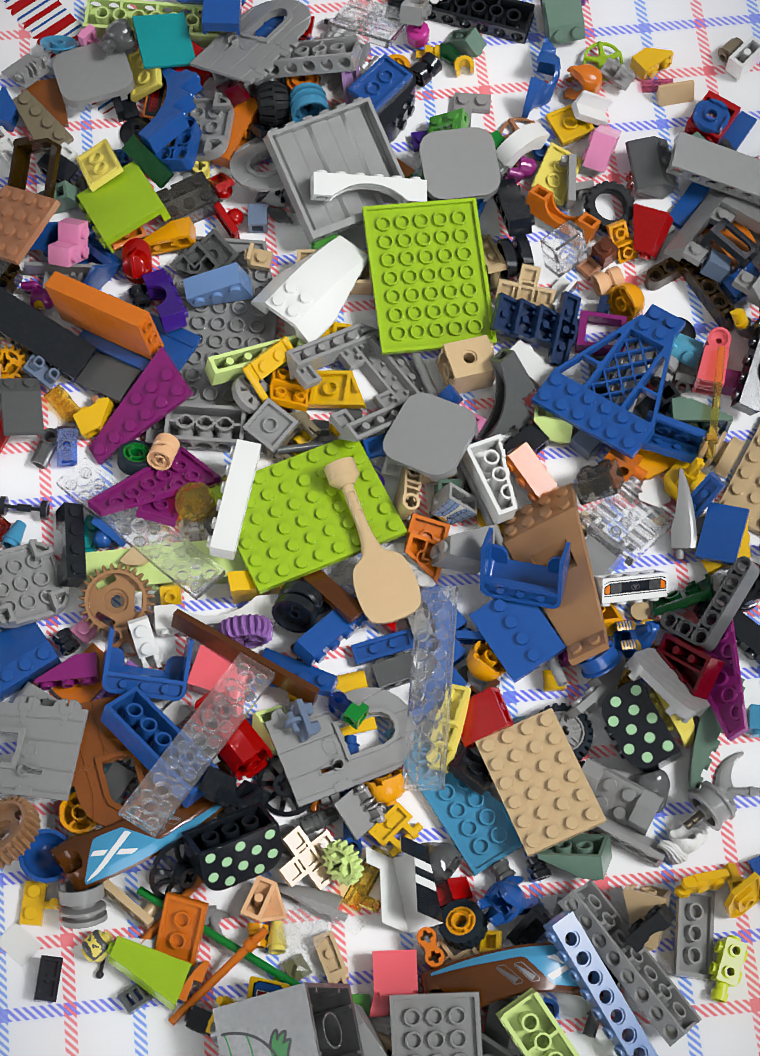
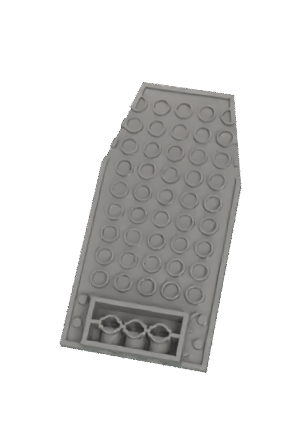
(211, 415)

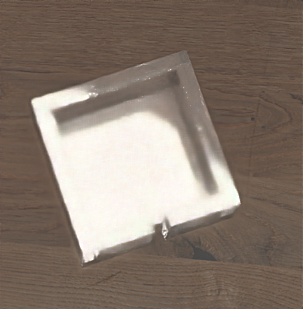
(564, 248)

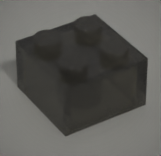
(598, 481)

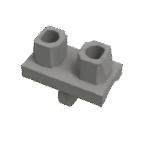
(617, 74)

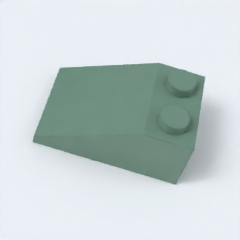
(563, 20)
(697, 414)
(582, 856)

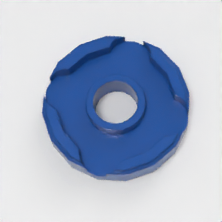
(707, 124)

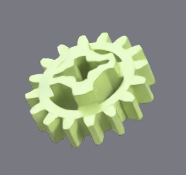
(342, 862)

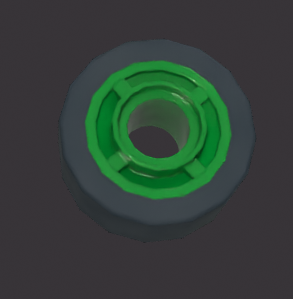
(133, 456)

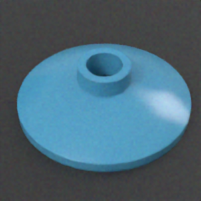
(58, 43)

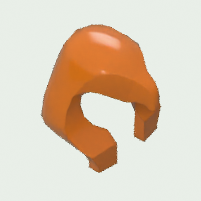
(588, 76)

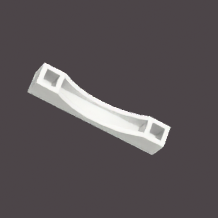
(327, 186)
(258, 605)

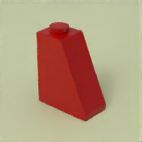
(650, 230)

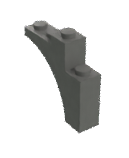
(511, 387)

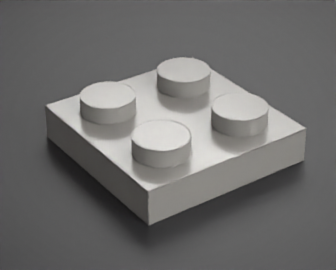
(270, 425)

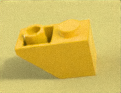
(651, 61)
(93, 418)

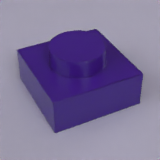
(416, 138)

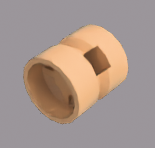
(603, 281)
(163, 451)

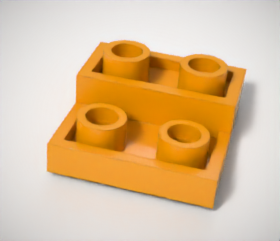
(287, 392)

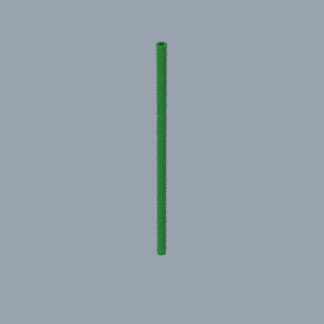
(222, 940)

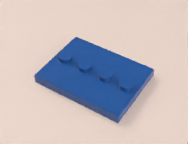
(517, 636)

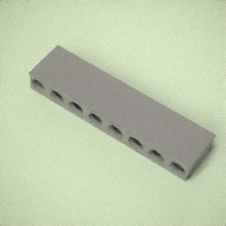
(313, 58)
(716, 164)
(635, 971)

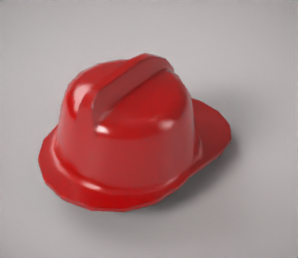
(136, 260)

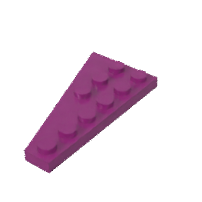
(148, 401)
(153, 484)
(727, 693)

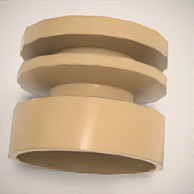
(725, 453)

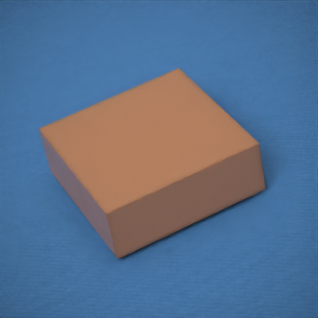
(588, 268)

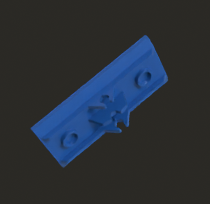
(177, 343)

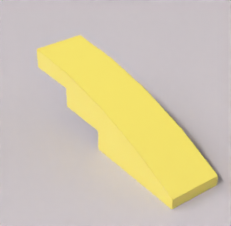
(458, 709)

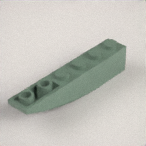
(704, 743)

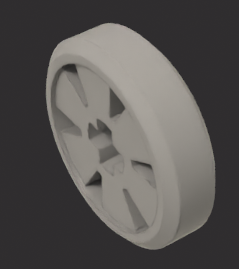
(242, 395)

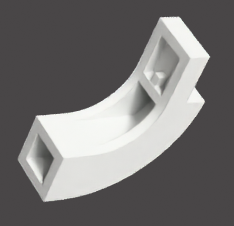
(518, 144)

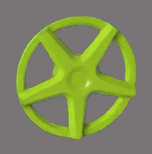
(602, 57)

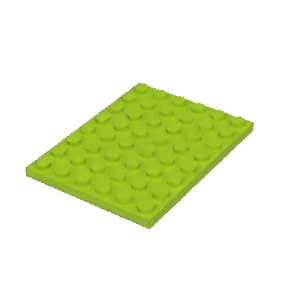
(427, 274)
(302, 522)

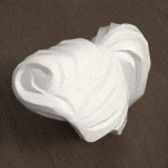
(683, 843)

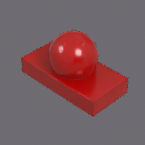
(222, 185)
(229, 220)

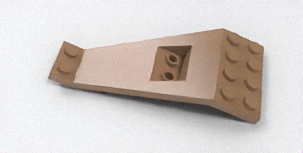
(536, 536)

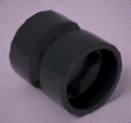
(426, 68)

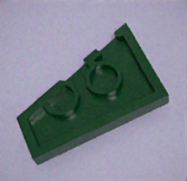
(693, 593)

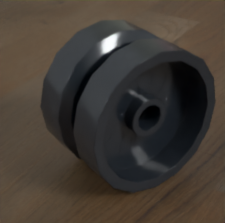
(514, 254)
(297, 606)

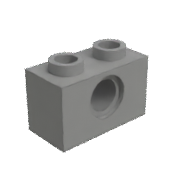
(415, 12)

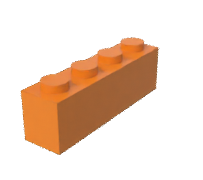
(244, 115)

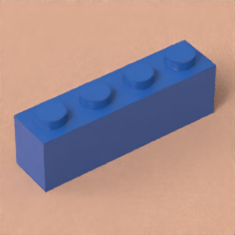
(326, 636)

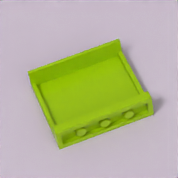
(121, 205)

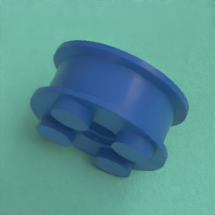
(602, 662)

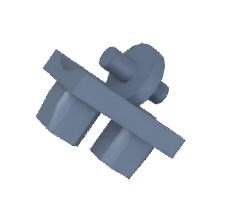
(37, 368)
(300, 722)

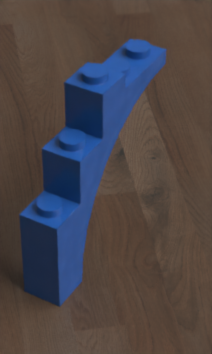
(172, 116)

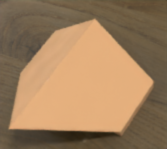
(264, 901)

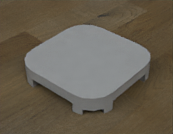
(91, 76)
(215, 120)
(460, 164)
(430, 436)
(30, 585)
(664, 680)

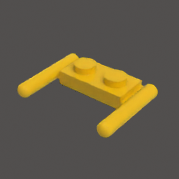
(265, 364)

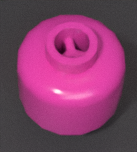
(418, 35)

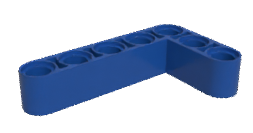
(178, 157)

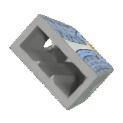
(453, 505)

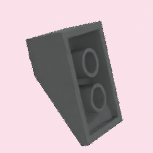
(21, 407)

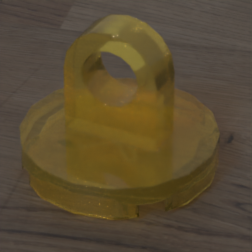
(194, 501)

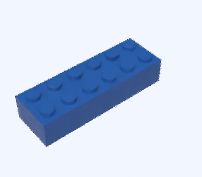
(144, 731)

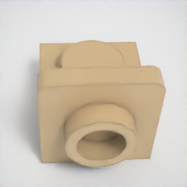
(258, 258)

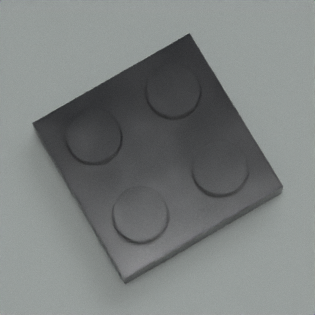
(471, 771)

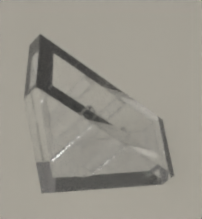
(194, 530)

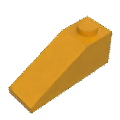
(172, 236)

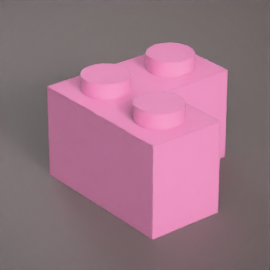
(602, 144)
(71, 243)

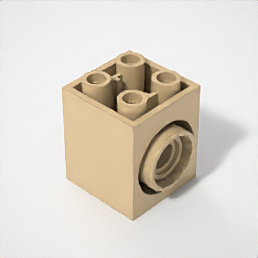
(467, 364)

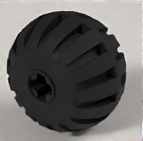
(273, 104)

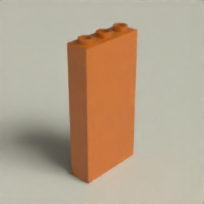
(104, 315)

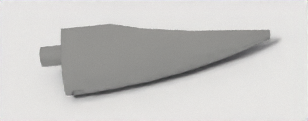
(684, 523)
(296, 892)

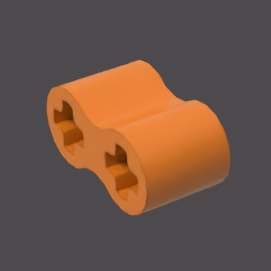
(431, 948)

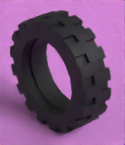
(613, 189)

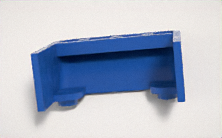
(98, 274)
(522, 580)
(154, 683)

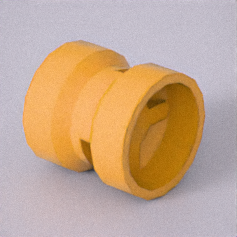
(253, 928)

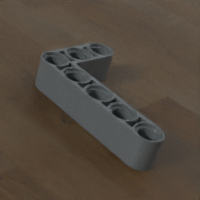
(716, 608)

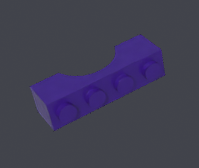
(171, 310)

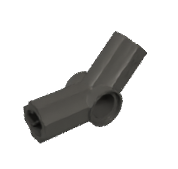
(46, 450)

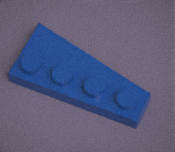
(319, 678)

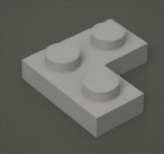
(472, 103)

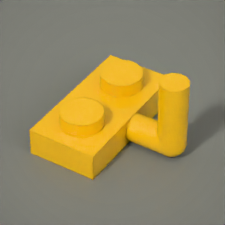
(35, 903)

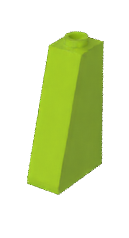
(150, 969)

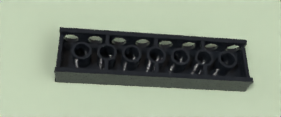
(495, 18)
(42, 336)

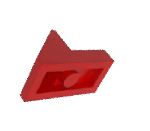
(453, 890)

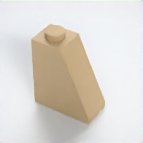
(641, 901)

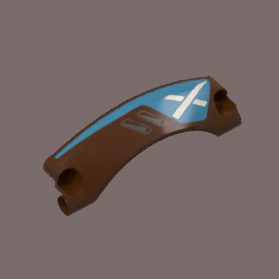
(122, 845)
(507, 973)

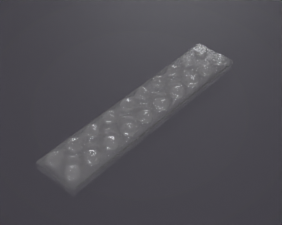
(154, 541)
(430, 690)
(196, 745)

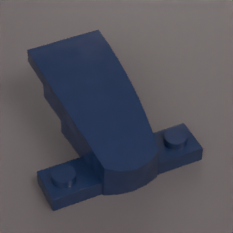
(539, 324)

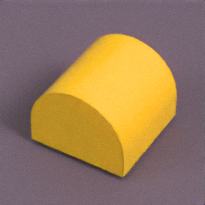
(492, 941)

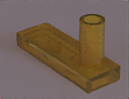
(358, 893)

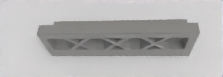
(631, 841)

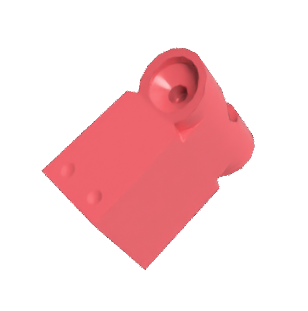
(707, 364)
(207, 670)
(392, 974)

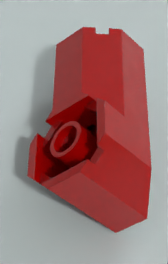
(244, 751)

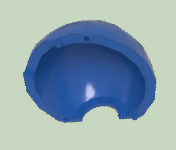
(38, 861)

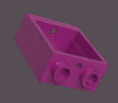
(596, 318)

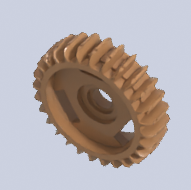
(100, 600)
(21, 833)

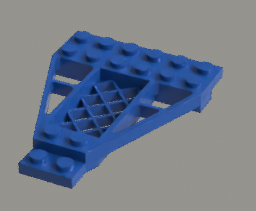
(593, 411)

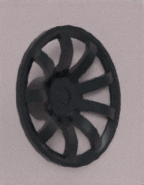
(281, 788)
(180, 874)

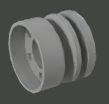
(82, 908)

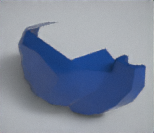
(540, 92)

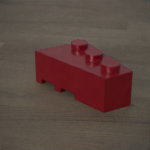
(692, 665)

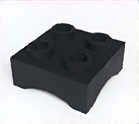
(656, 920)

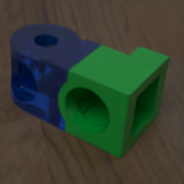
(347, 710)

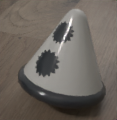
(271, 198)

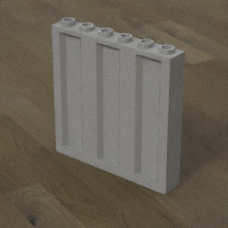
(333, 141)

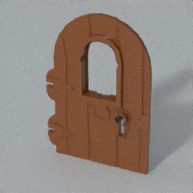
(99, 748)

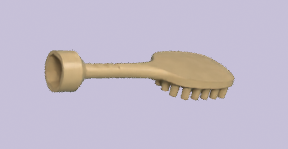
(381, 577)

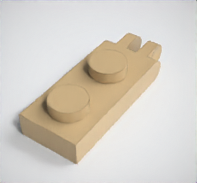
(332, 960)

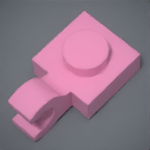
(82, 630)

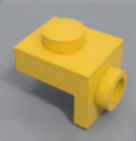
(170, 594)

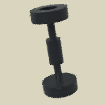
(44, 507)

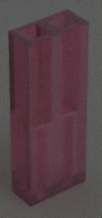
(651, 85)

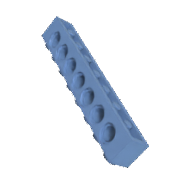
(601, 981)

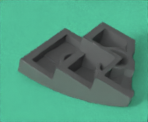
(206, 255)

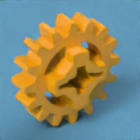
(14, 367)

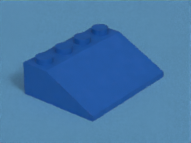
(23, 657)

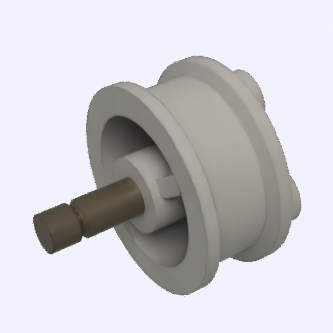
(710, 806)

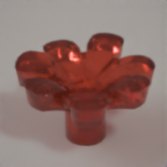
(630, 185)

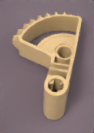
(408, 490)

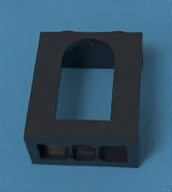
(715, 234)

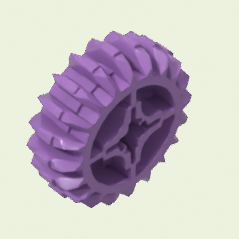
(248, 629)

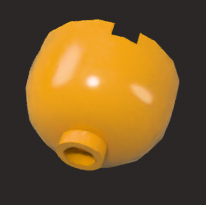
(626, 300)
(483, 663)
(387, 788)
(73, 816)

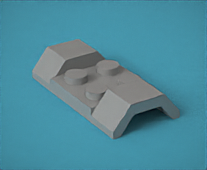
(621, 797)

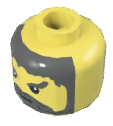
(96, 945)

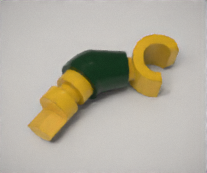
(450, 55)

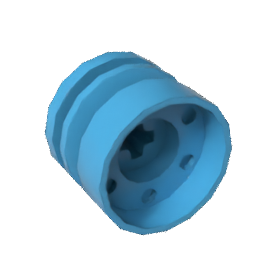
(307, 100)

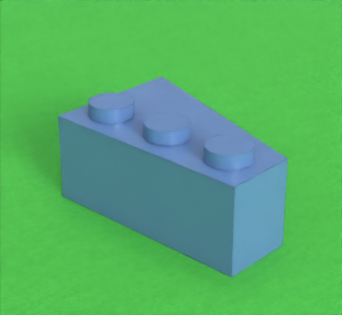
(218, 286)

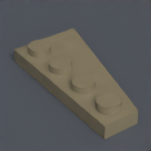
(39, 120)

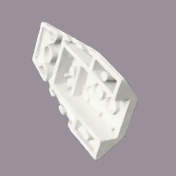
(314, 288)

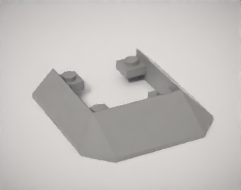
(711, 211)
(358, 348)

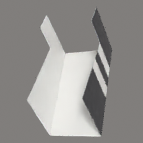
(407, 888)

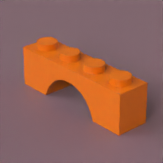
(544, 208)

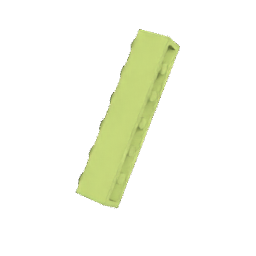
(229, 365)

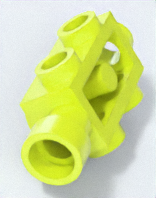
(724, 960)

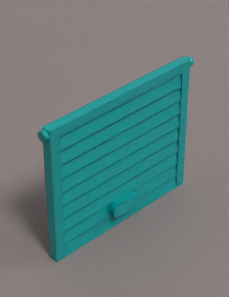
(163, 40)

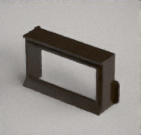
(21, 160)

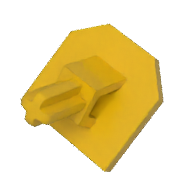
(692, 472)
(743, 892)

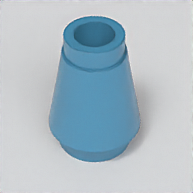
(14, 535)

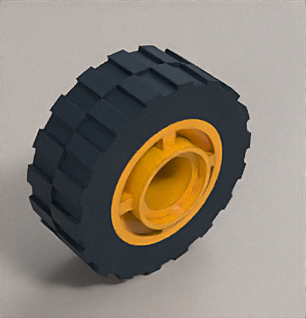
(468, 935)

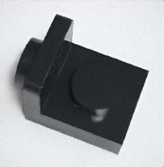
(258, 131)

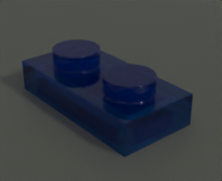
(66, 446)

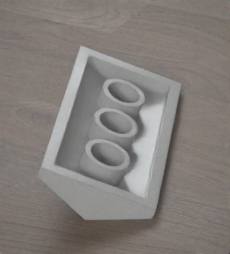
(694, 936)

